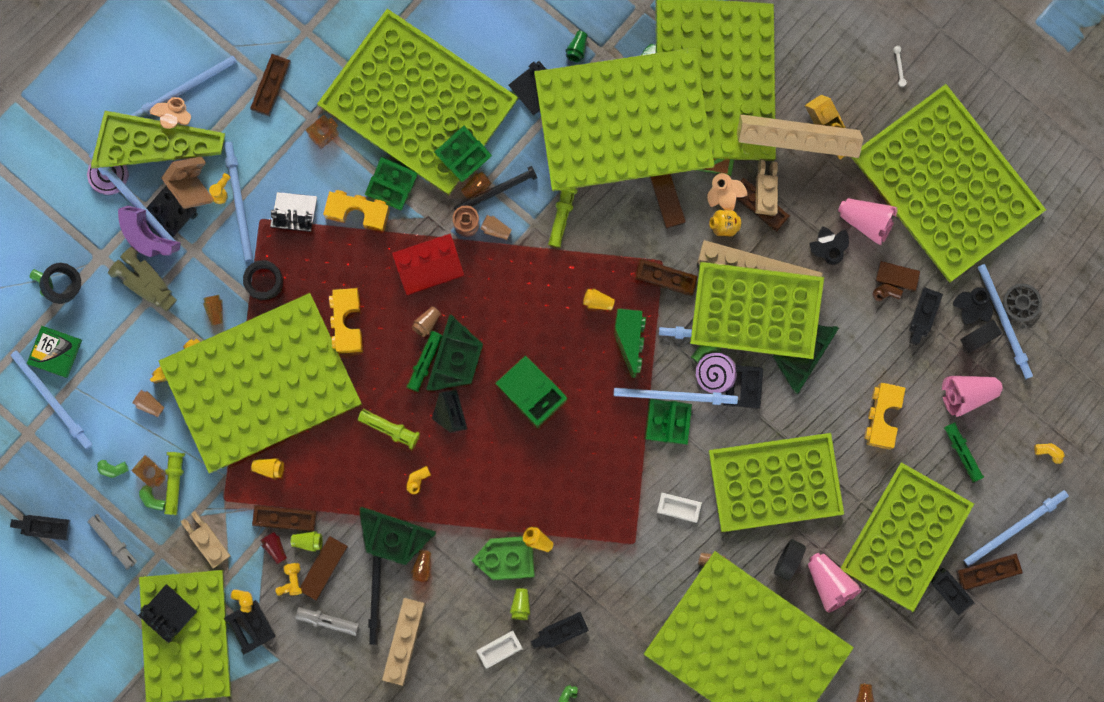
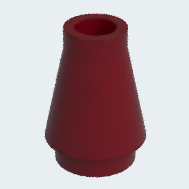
(273, 546)

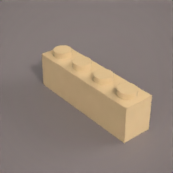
(403, 641)

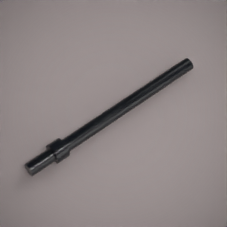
(374, 622)

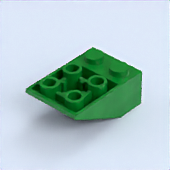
(627, 334)
(531, 391)

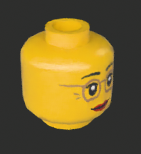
(725, 223)

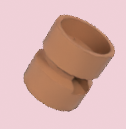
(466, 221)

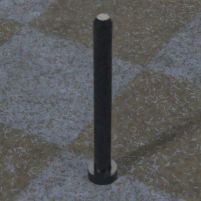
(499, 188)

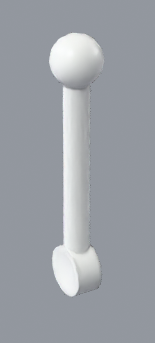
(902, 82)

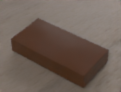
(897, 276)

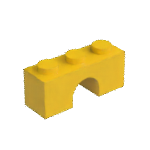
(340, 205)
(345, 339)
(879, 433)

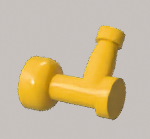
(217, 190)
(292, 587)

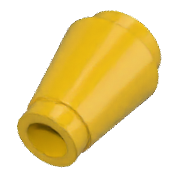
(598, 300)
(268, 467)
(536, 539)

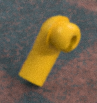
(1051, 449)
(415, 478)
(245, 599)

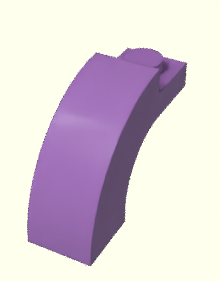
(140, 237)

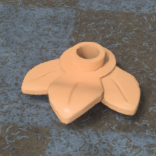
(171, 113)
(727, 194)

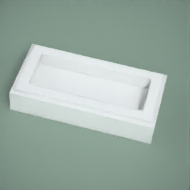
(679, 507)
(499, 649)

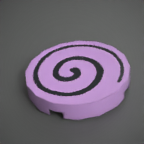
(102, 183)
(716, 373)

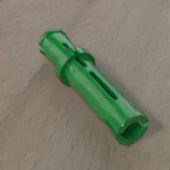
(424, 362)
(963, 451)

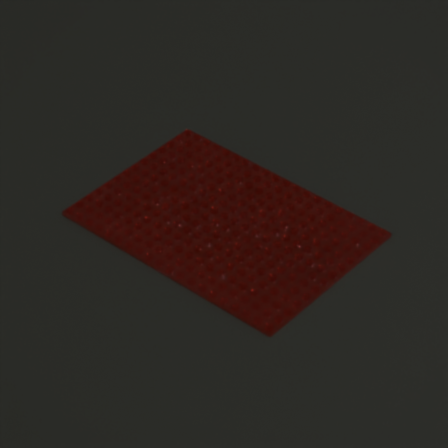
(502, 473)

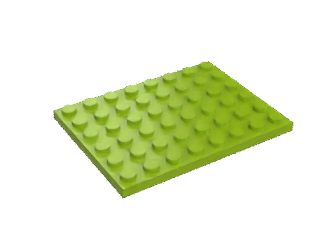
(733, 61)
(413, 97)
(624, 119)
(948, 183)
(259, 383)
(745, 641)

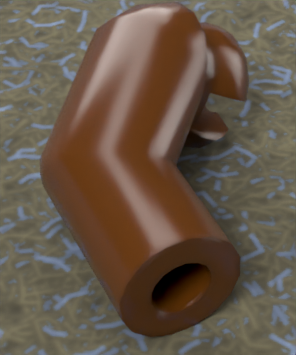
(886, 290)

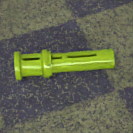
(563, 207)
(397, 432)
(174, 471)

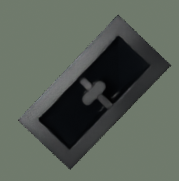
(449, 412)

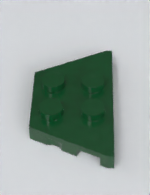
(456, 357)
(797, 369)
(392, 537)

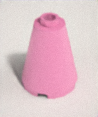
(869, 218)
(969, 392)
(831, 582)

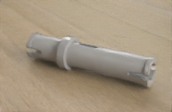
(118, 549)
(326, 621)

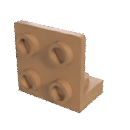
(184, 184)

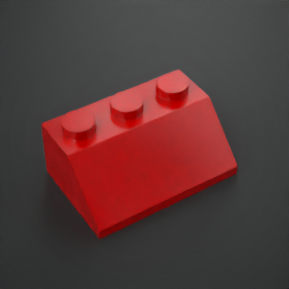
(428, 264)

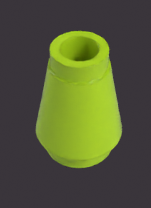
(308, 541)
(520, 606)

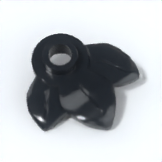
(828, 243)
(972, 308)

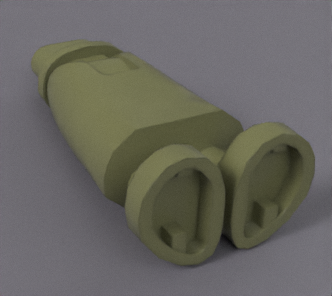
(144, 280)

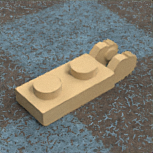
(767, 189)
(206, 541)

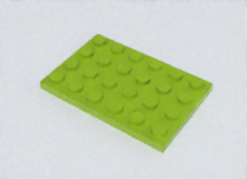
(757, 310)
(776, 482)
(907, 537)
(198, 656)

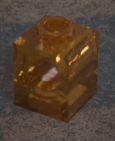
(322, 140)
(142, 467)

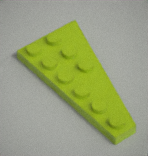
(139, 140)

